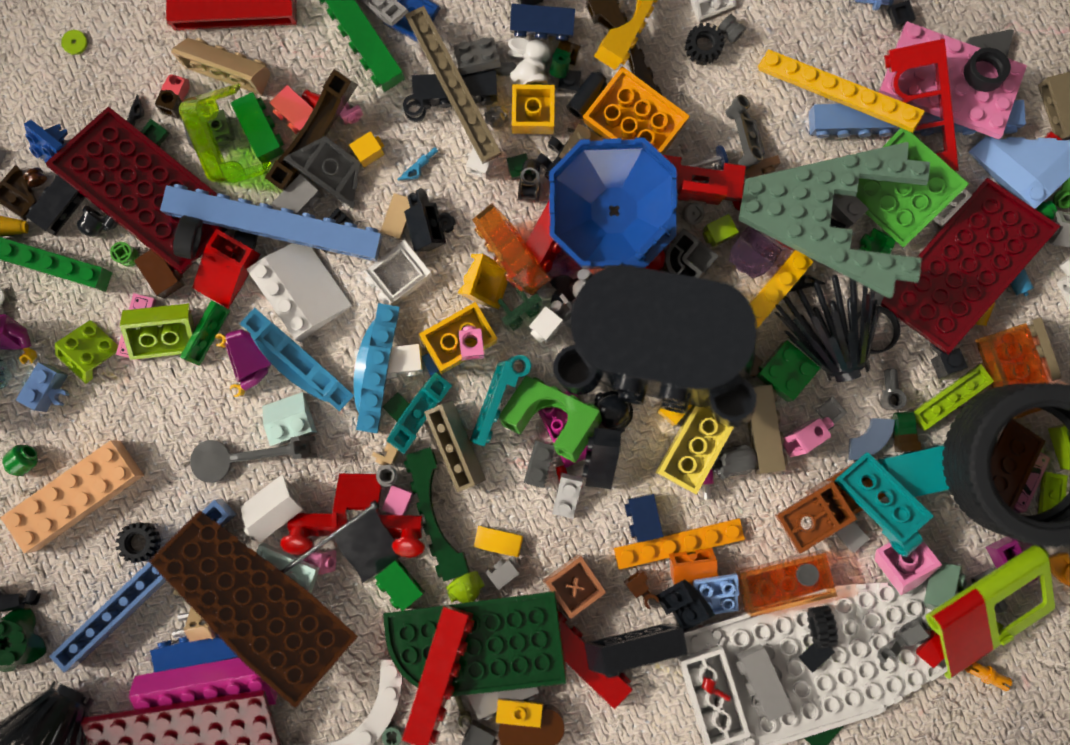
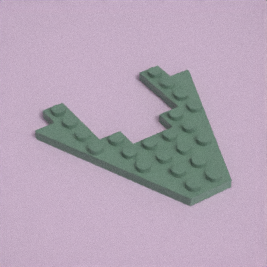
(798, 204)

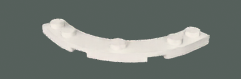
(381, 713)

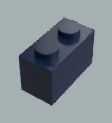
(644, 518)

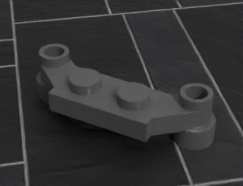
(747, 131)

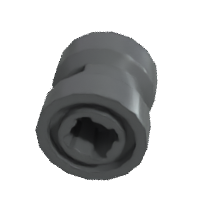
(732, 28)

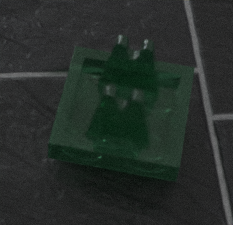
(515, 318)

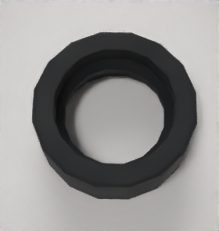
(994, 57)
(187, 237)

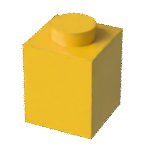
(367, 149)

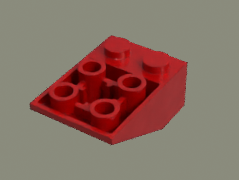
(224, 268)

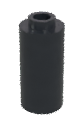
(587, 94)

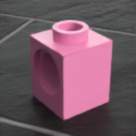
(470, 353)
(397, 501)

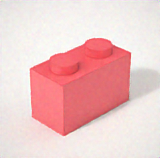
(292, 108)

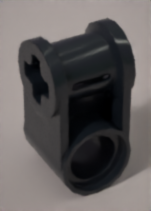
(529, 184)

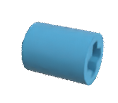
(1022, 283)

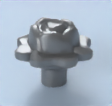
(496, 116)

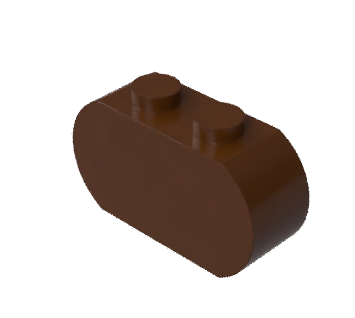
(549, 733)

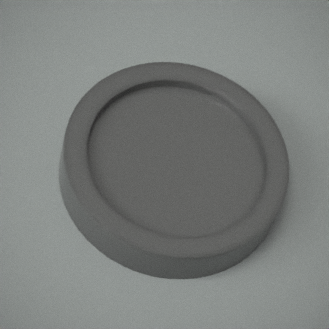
(807, 574)

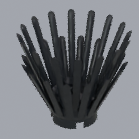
(843, 350)
(52, 710)

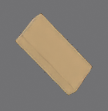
(395, 219)

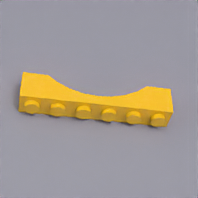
(615, 45)

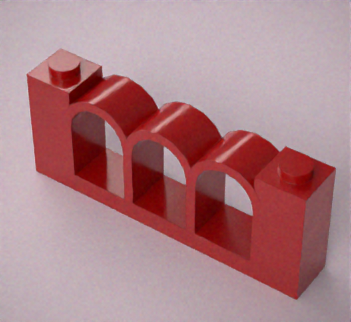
(920, 55)

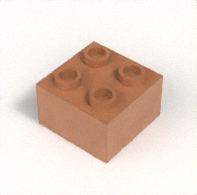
(574, 586)

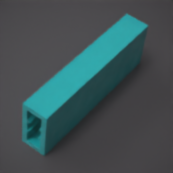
(918, 470)

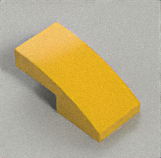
(498, 541)

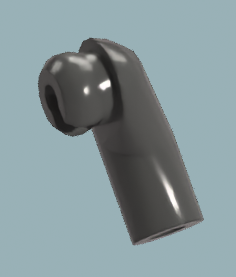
(505, 69)

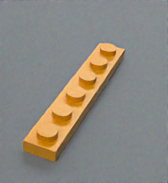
(688, 541)

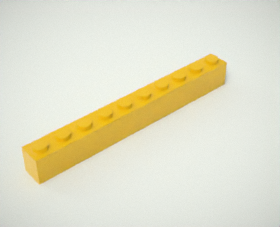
(765, 301)

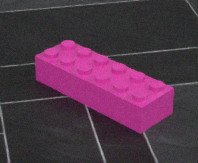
(197, 683)

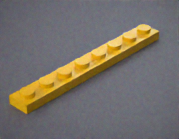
(841, 91)

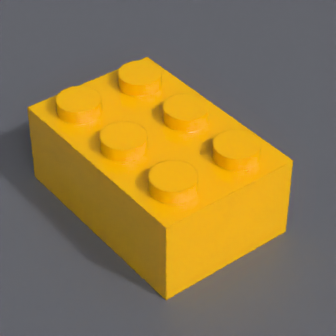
(443, 338)

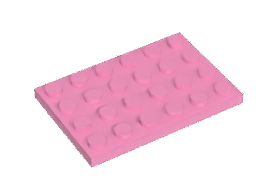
(971, 108)

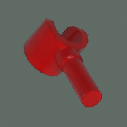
(709, 686)

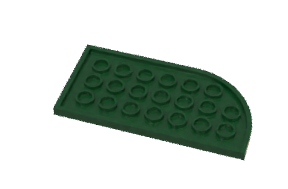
(509, 648)

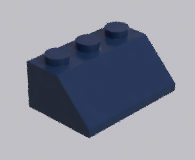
(542, 21)

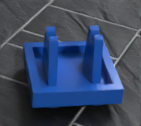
(44, 142)

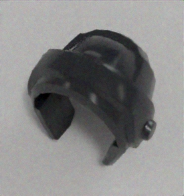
(614, 412)

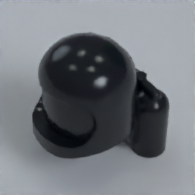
(93, 222)

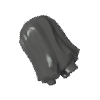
(735, 461)

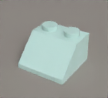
(287, 419)

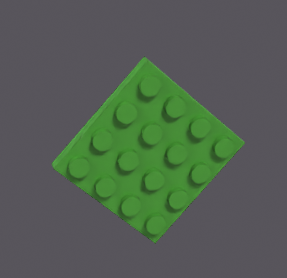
(905, 207)

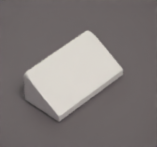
(707, 8)

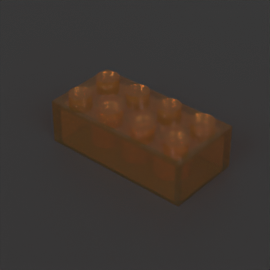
(510, 250)
(1012, 359)
(775, 585)

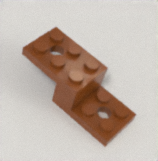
(827, 508)

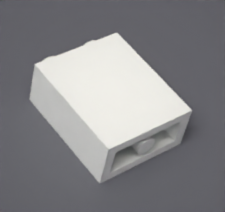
(270, 509)

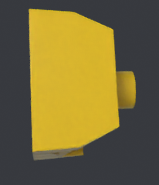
(484, 281)

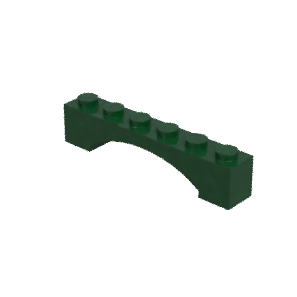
(422, 467)

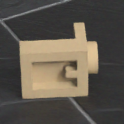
(391, 456)

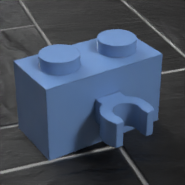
(43, 388)

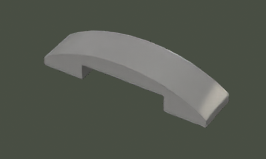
(386, 10)

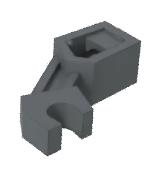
(908, 634)

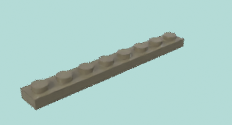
(453, 85)

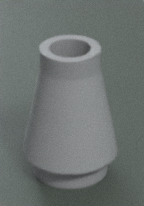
(382, 473)

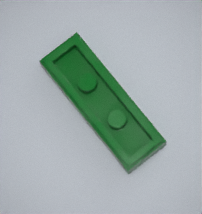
(205, 333)

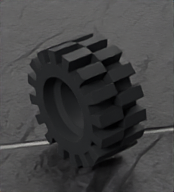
(704, 32)
(125, 542)
(822, 626)

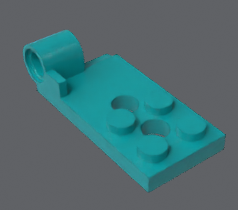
(489, 413)
(899, 517)

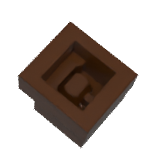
(638, 587)

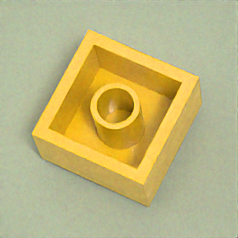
(533, 109)

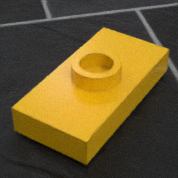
(519, 712)

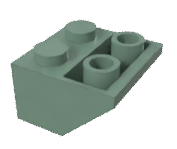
(944, 585)

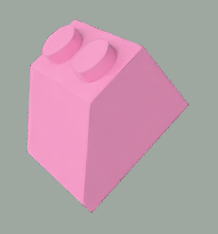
(907, 571)

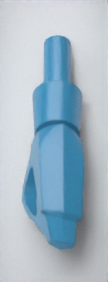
(422, 161)

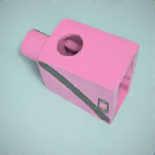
(807, 436)

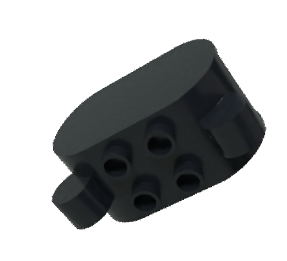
(663, 340)

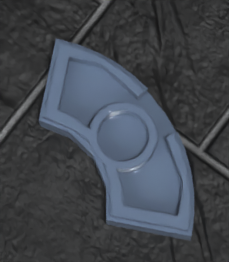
(872, 440)

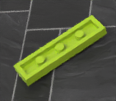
(952, 397)

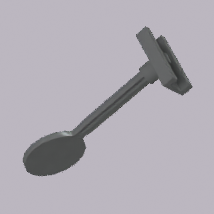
(213, 460)

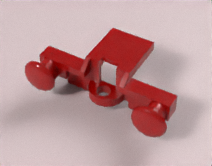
(721, 184)
(353, 493)

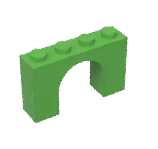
(535, 395)

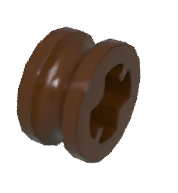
(35, 177)

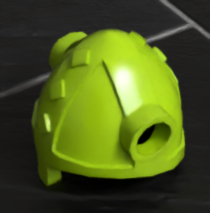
(465, 588)

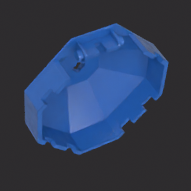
(608, 175)

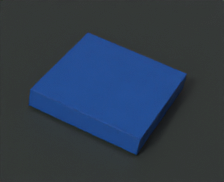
(403, 26)

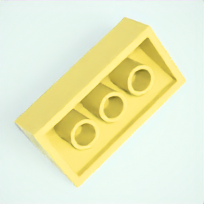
(694, 449)

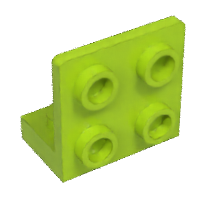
(85, 350)

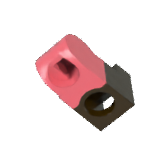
(172, 95)

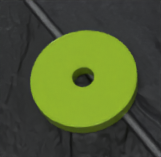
(78, 47)

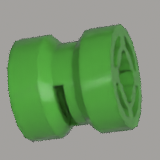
(126, 257)

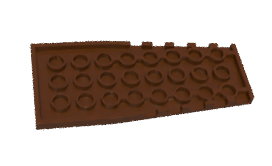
(254, 607)

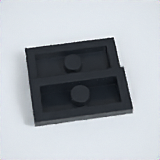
(686, 604)

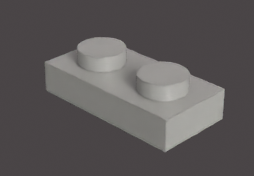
(567, 496)

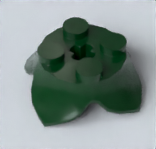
(25, 644)

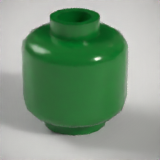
(20, 460)

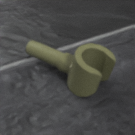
(463, 713)

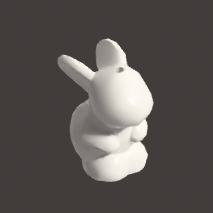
(532, 68)

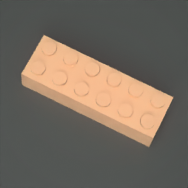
(72, 496)

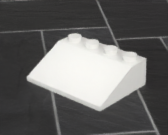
(299, 289)

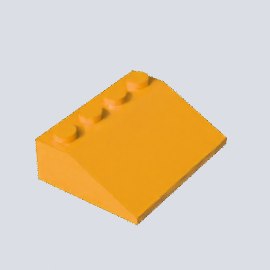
(635, 110)

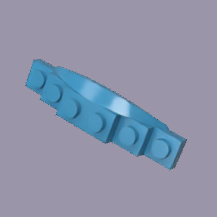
(294, 361)
(372, 367)

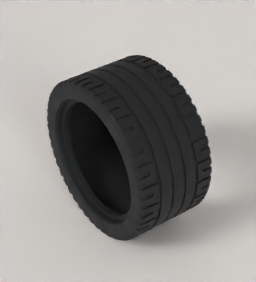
(969, 462)

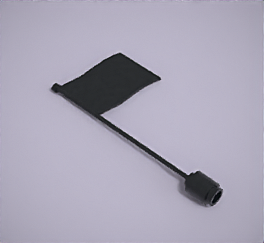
(362, 542)

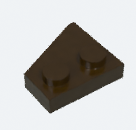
(16, 193)

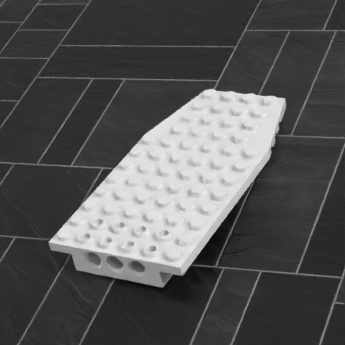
(838, 693)

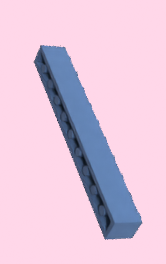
(845, 121)
(272, 223)
(122, 604)

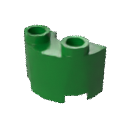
(877, 242)

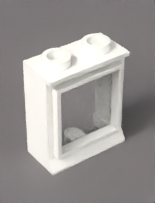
(397, 274)

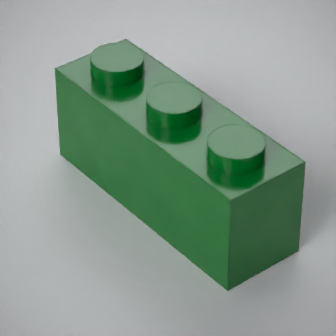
(258, 127)

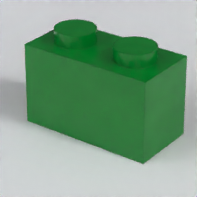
(399, 585)

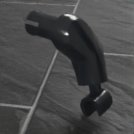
(12, 602)

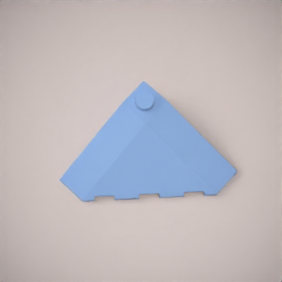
(1025, 167)

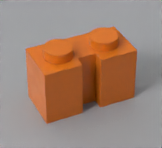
(693, 566)

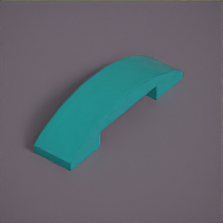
(414, 416)

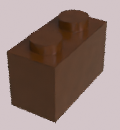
(159, 274)

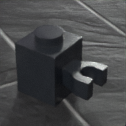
(948, 364)

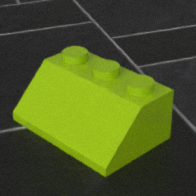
(156, 330)

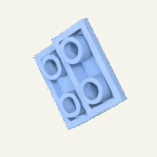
(720, 592)

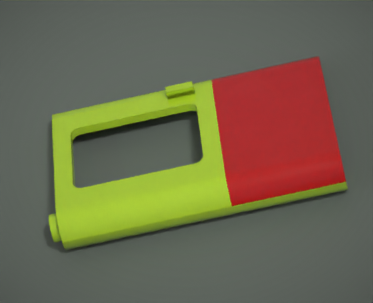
(969, 619)

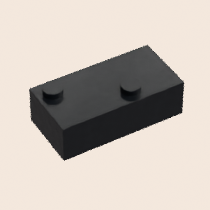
(635, 649)

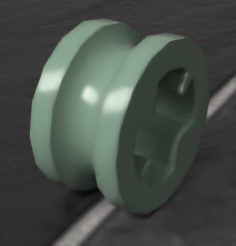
(385, 735)

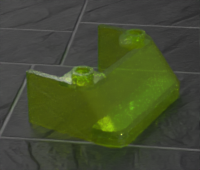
(195, 116)

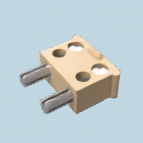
(195, 627)

